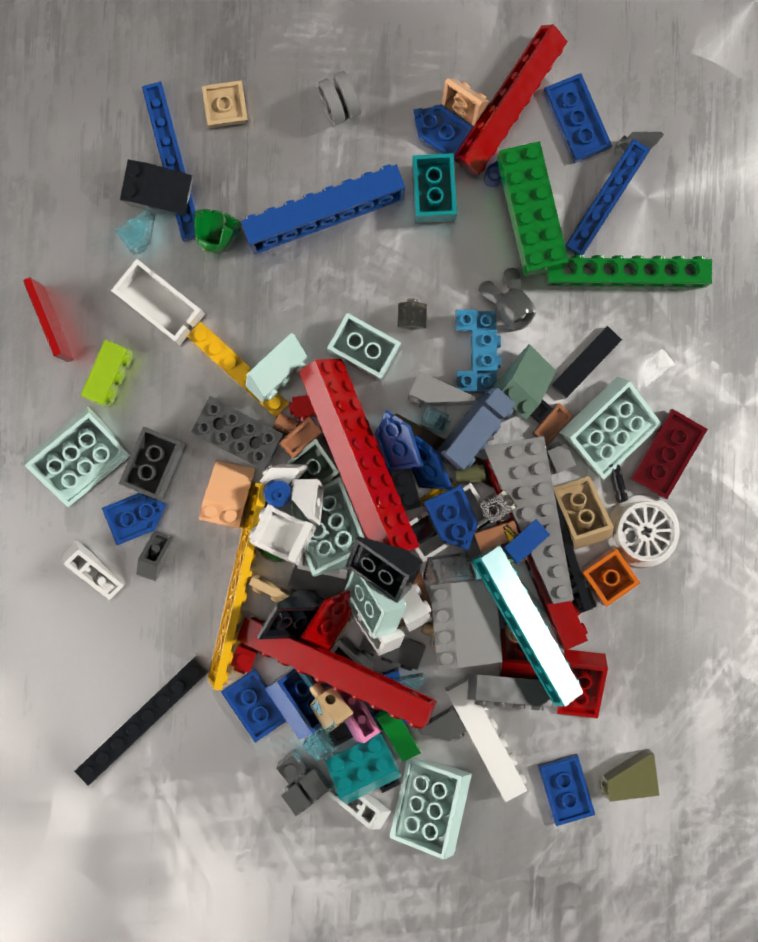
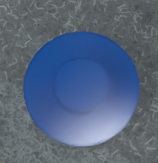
(277, 493)

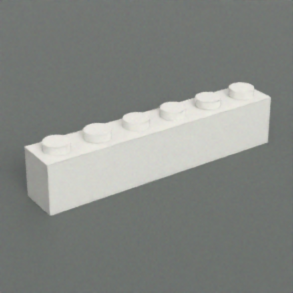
(488, 743)

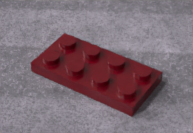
(668, 454)

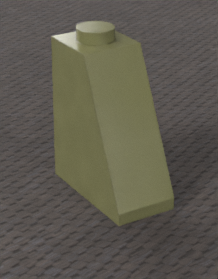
(632, 778)

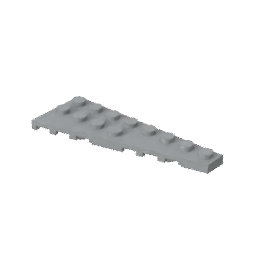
(526, 476)

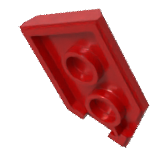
(329, 620)

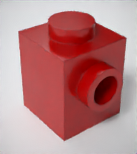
(301, 408)
(244, 659)

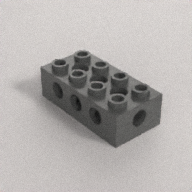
(224, 438)

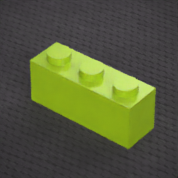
(107, 373)

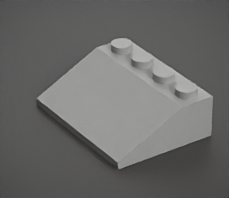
(465, 625)

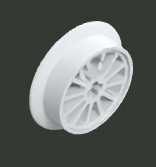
(618, 539)

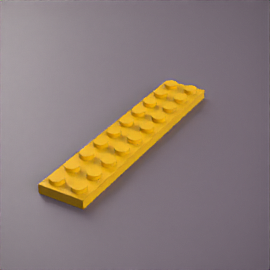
(236, 592)

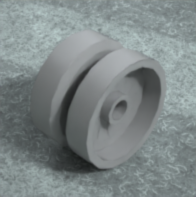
(339, 98)

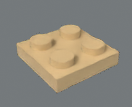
(224, 104)
(263, 585)

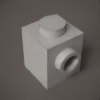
(559, 457)

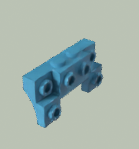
(483, 350)

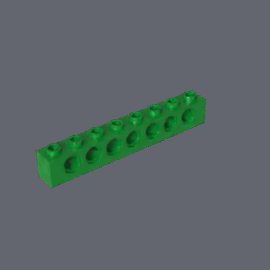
(700, 268)

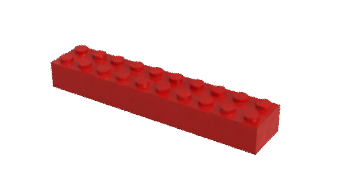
(357, 454)

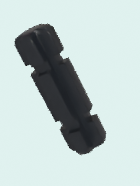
(618, 484)

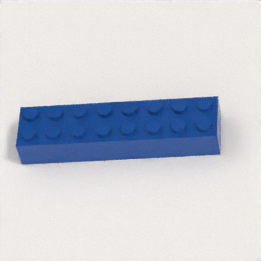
(324, 209)

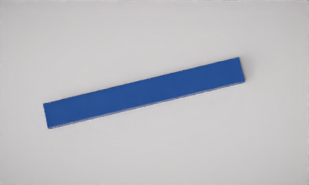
(168, 148)

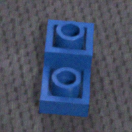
(526, 541)

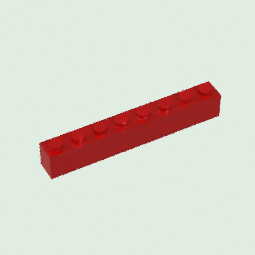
(510, 99)

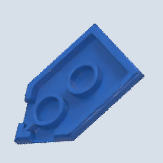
(441, 128)
(397, 443)
(433, 471)
(133, 517)
(453, 517)

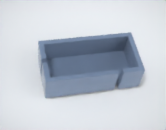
(475, 428)

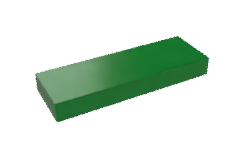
(398, 735)

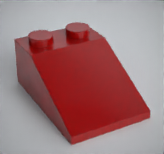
(591, 672)

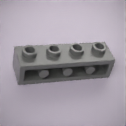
(507, 690)

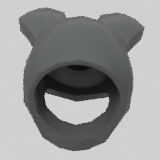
(512, 303)

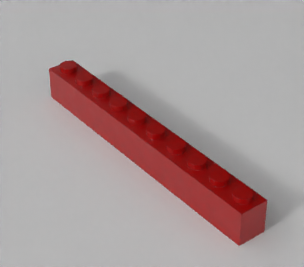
(563, 615)
(341, 673)

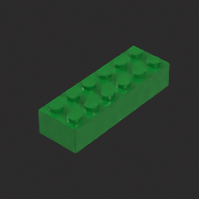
(532, 209)

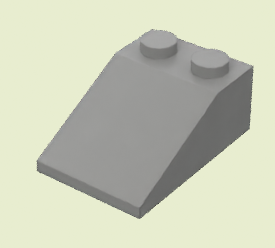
(434, 392)

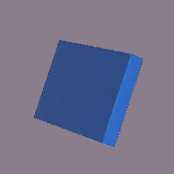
(253, 705)
(566, 789)

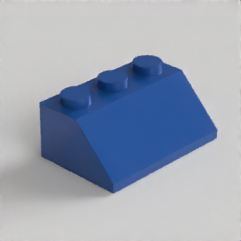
(293, 701)

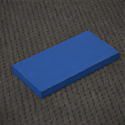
(577, 118)

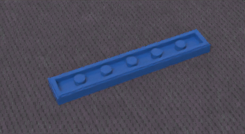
(607, 197)

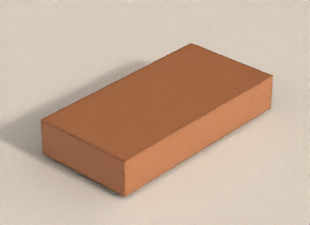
(553, 423)
(300, 437)

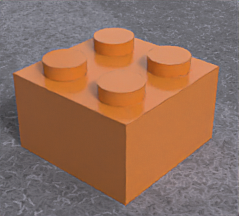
(609, 576)

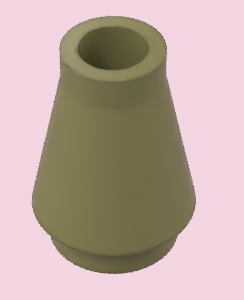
(473, 474)

